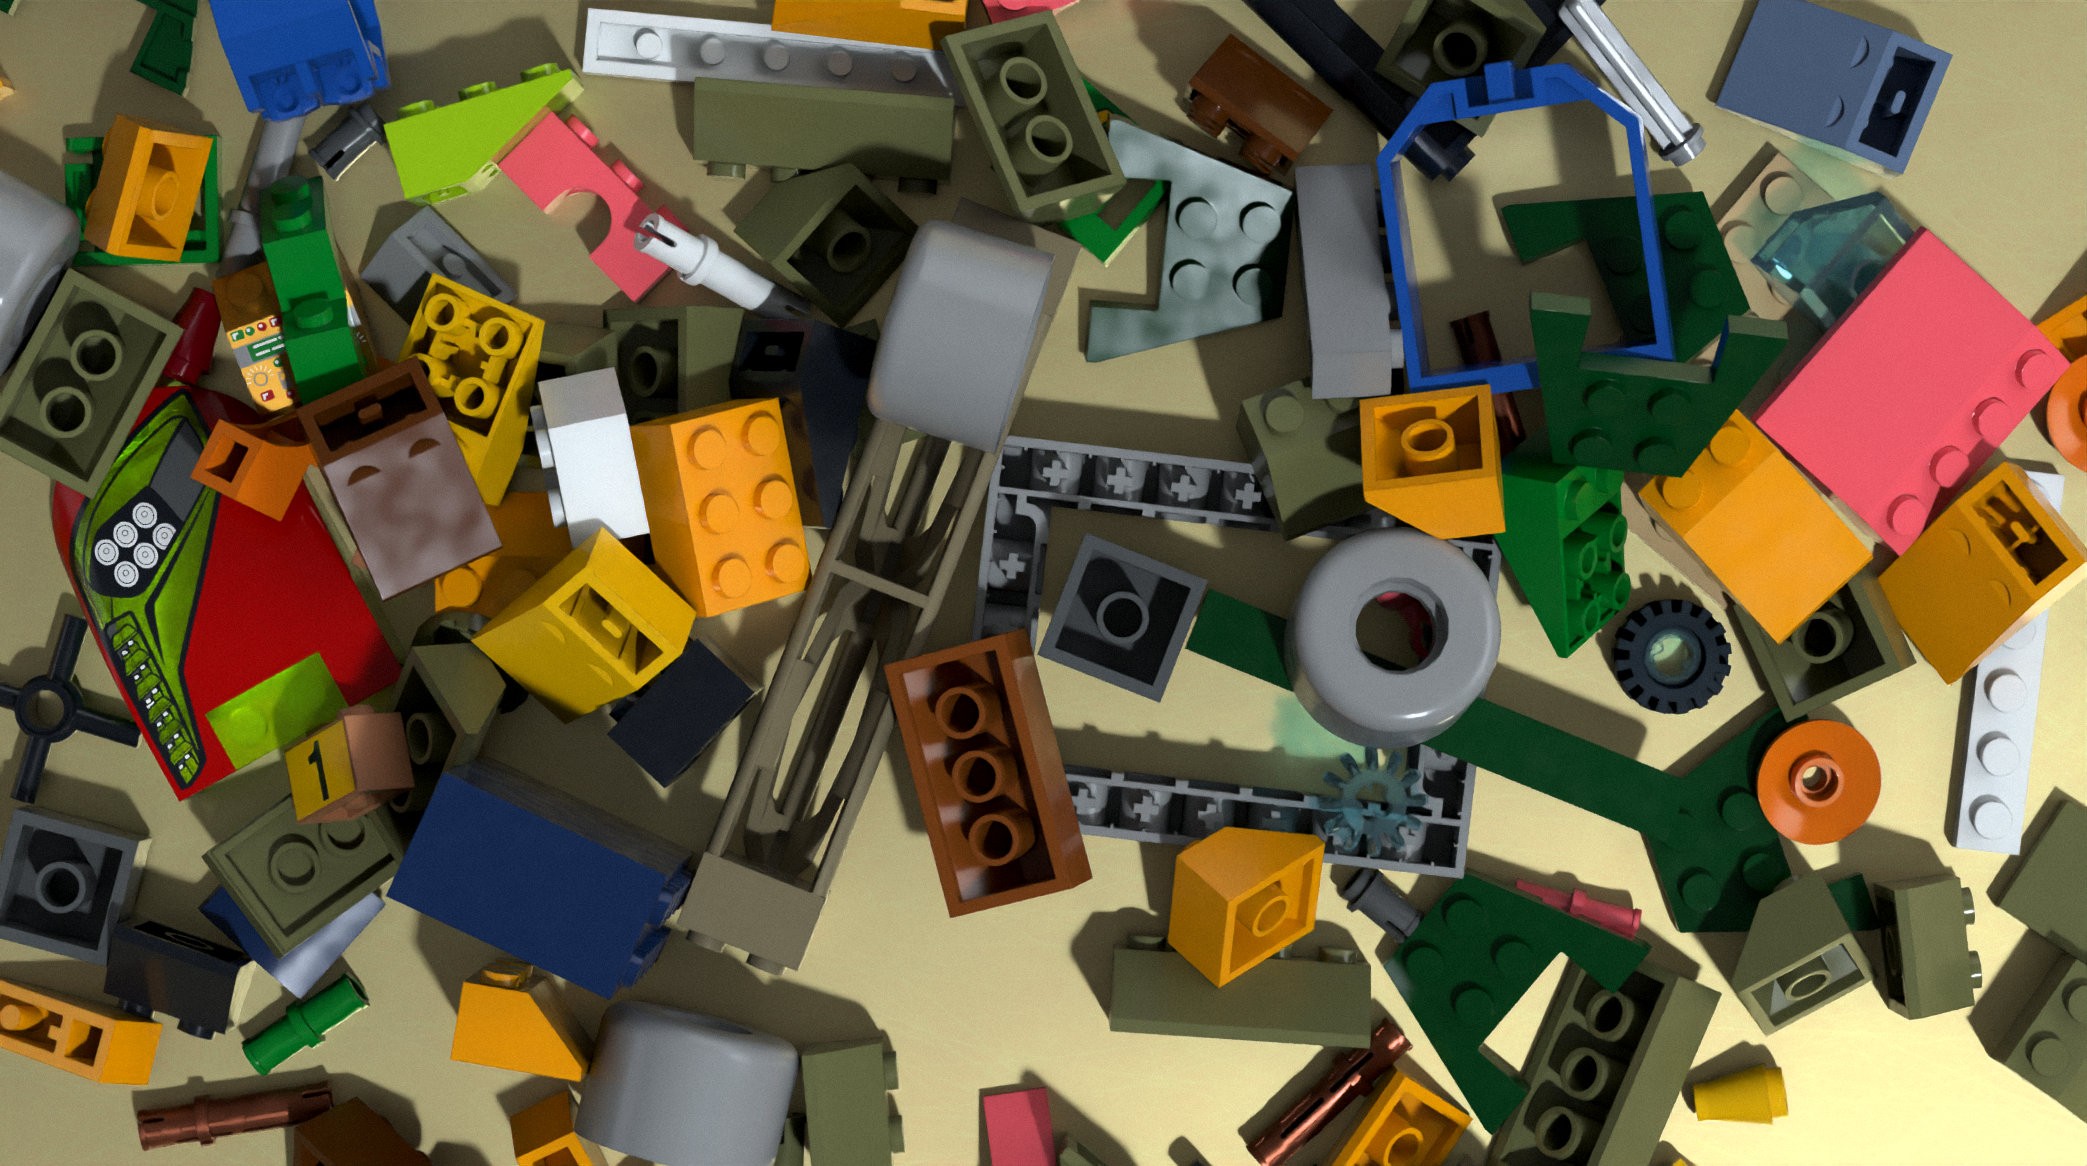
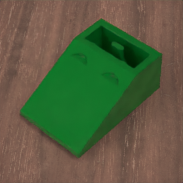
(1564, 541)

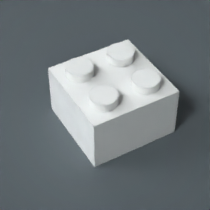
(588, 456)

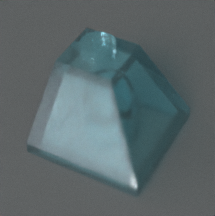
(1831, 254)

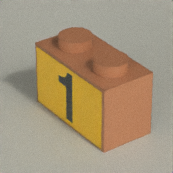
(349, 766)

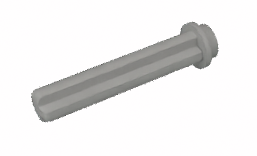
(1633, 81)

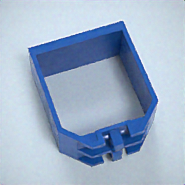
(302, 53)
(1498, 92)

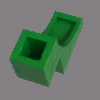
(309, 286)

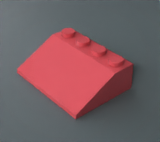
(1910, 392)

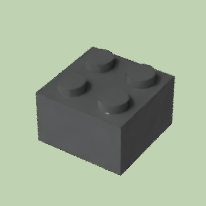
(1122, 617)
(68, 882)

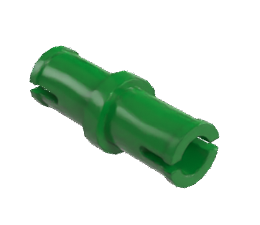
(305, 1023)

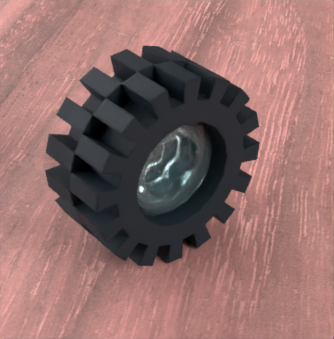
(1643, 638)

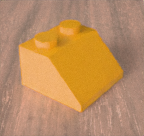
(146, 188)
(1435, 460)
(1243, 898)

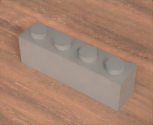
(1344, 282)

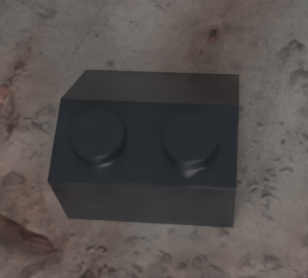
(177, 975)

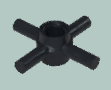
(75, 717)

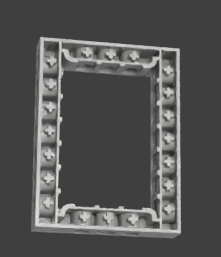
(1177, 810)

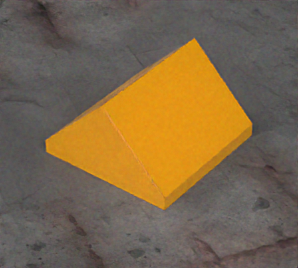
(1399, 1126)

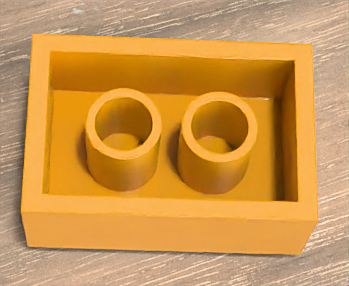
(722, 505)

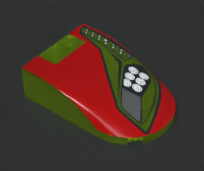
(211, 612)

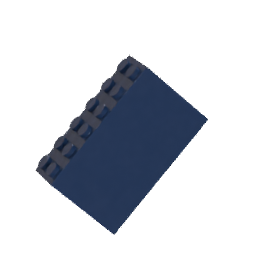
(544, 876)

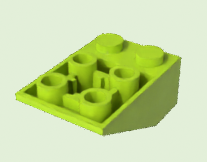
(459, 145)

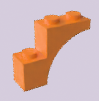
(258, 461)

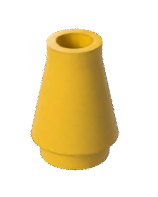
(1743, 1097)

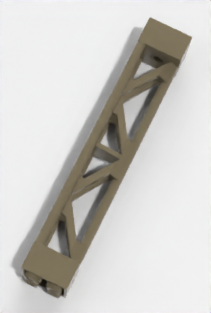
(757, 897)

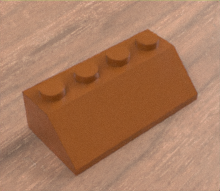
(988, 773)

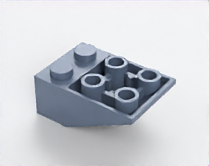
(1834, 83)

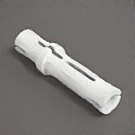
(701, 262)

